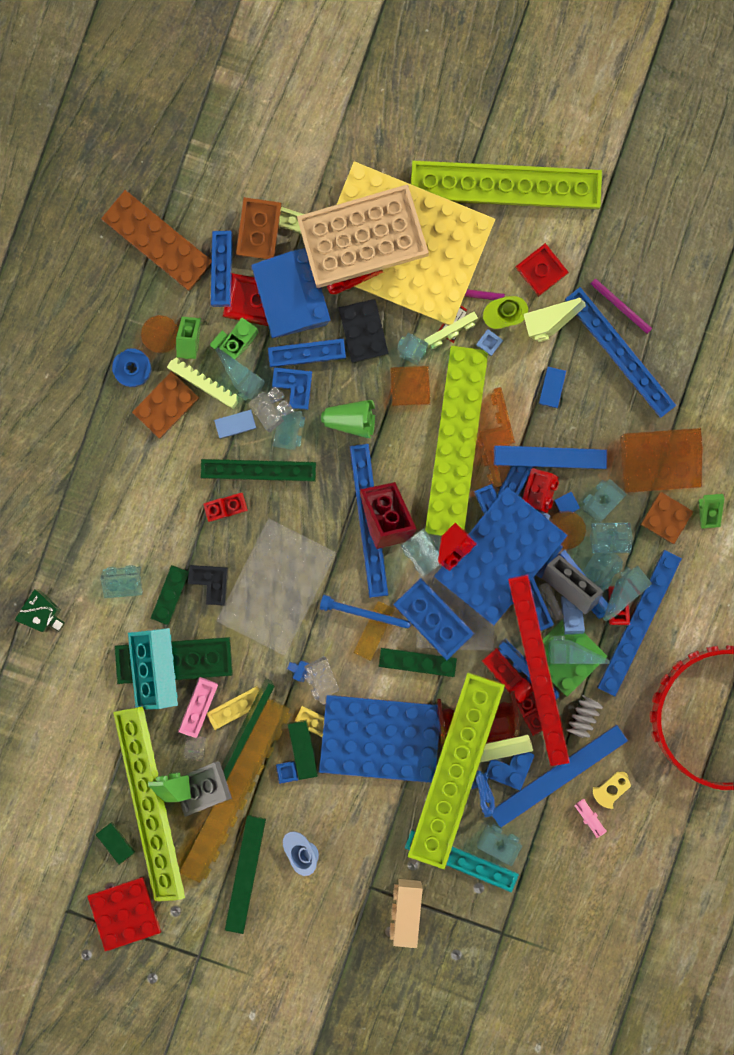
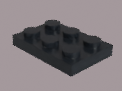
(363, 331)

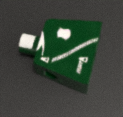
(40, 613)

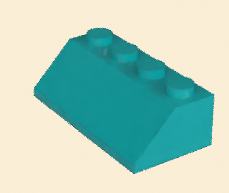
(152, 669)

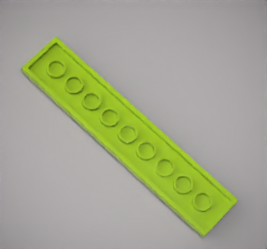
(510, 184)
(456, 439)
(456, 770)
(148, 807)

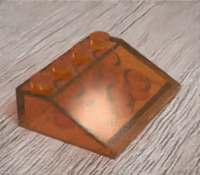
(662, 460)

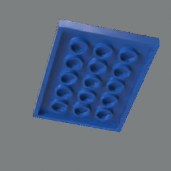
(509, 543)
(379, 738)

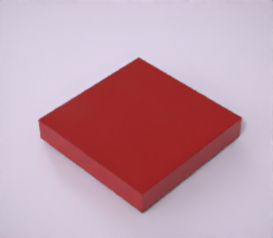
(541, 269)

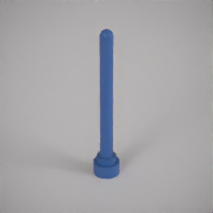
(329, 604)

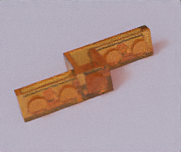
(496, 437)

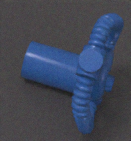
(485, 793)

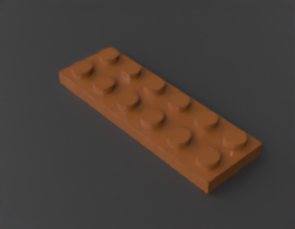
(157, 240)

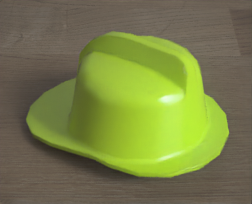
(505, 312)

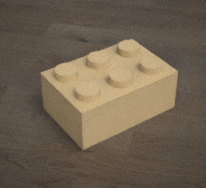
(406, 913)

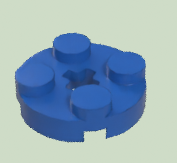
(125, 359)

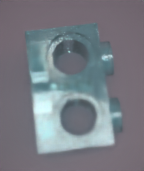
(412, 348)

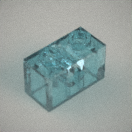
(613, 495)
(611, 538)
(505, 853)

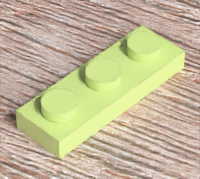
(452, 330)

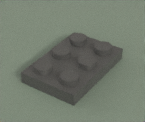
(207, 789)

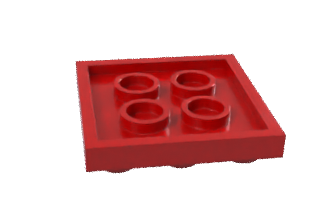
(124, 914)

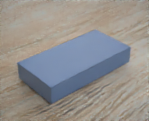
(235, 424)

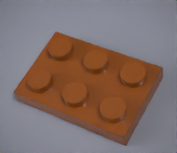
(258, 228)
(165, 405)

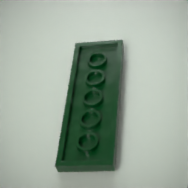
(190, 659)

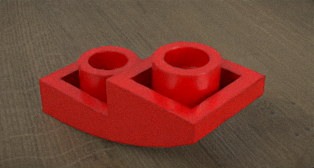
(225, 507)
(530, 714)

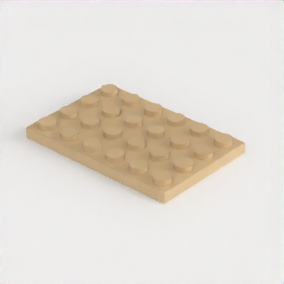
(362, 236)

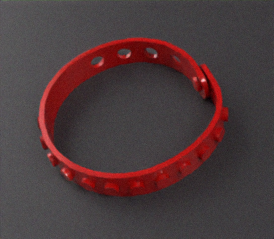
(658, 701)

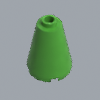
(351, 418)

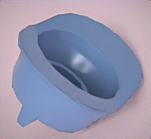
(301, 853)

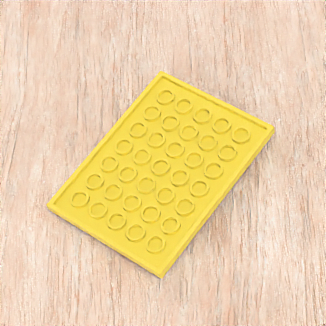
(454, 244)

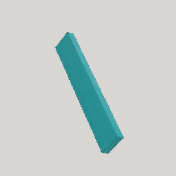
(477, 867)

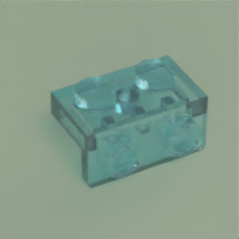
(287, 432)
(422, 552)

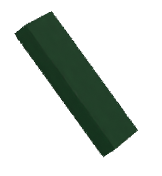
(303, 749)

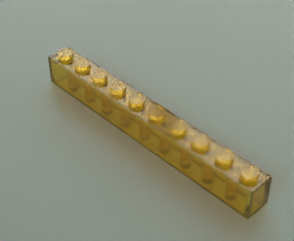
(239, 783)

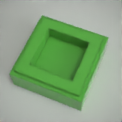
(219, 340)

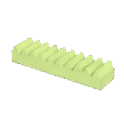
(202, 383)

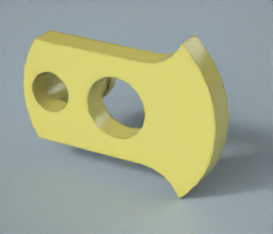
(607, 799)

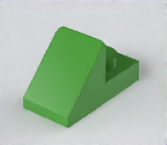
(711, 510)

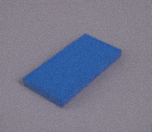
(433, 619)

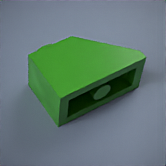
(188, 337)

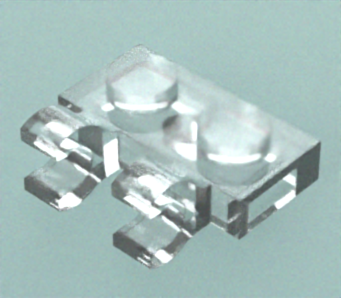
(266, 411)

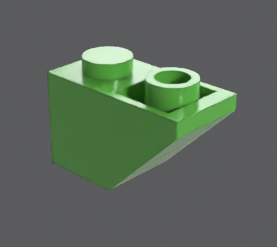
(239, 339)
(171, 788)

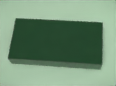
(115, 843)

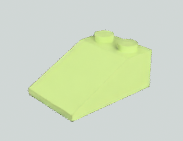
(551, 319)

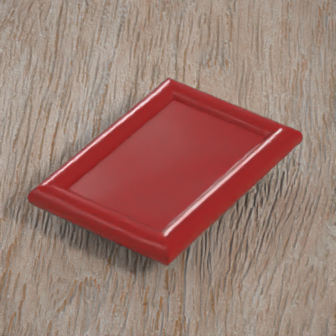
(245, 301)

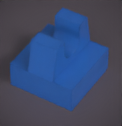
(299, 670)

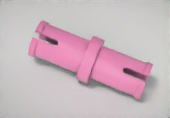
(590, 818)

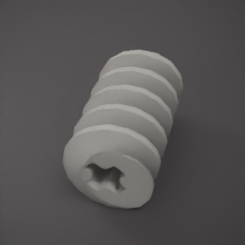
(585, 717)

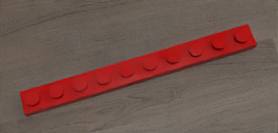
(539, 670)

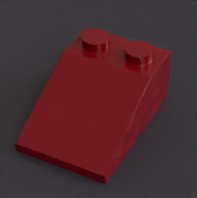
(387, 515)

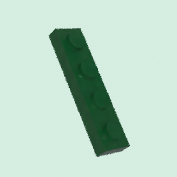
(417, 662)

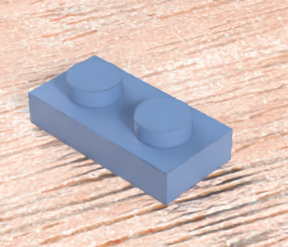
(573, 618)

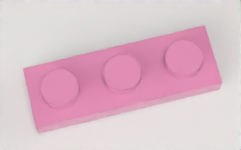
(198, 707)

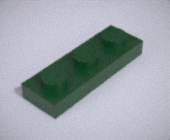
(170, 595)

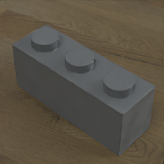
(572, 584)

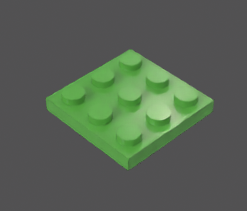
(570, 676)

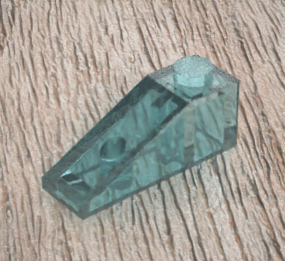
(243, 379)
(626, 590)
(569, 652)

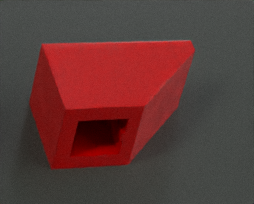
(454, 546)

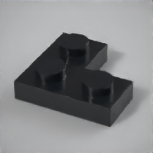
(214, 578)

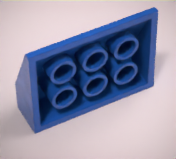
(290, 294)

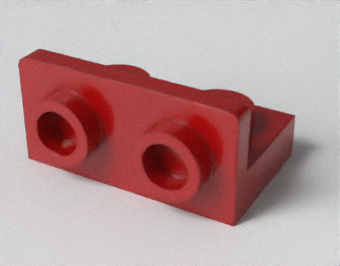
(540, 489)

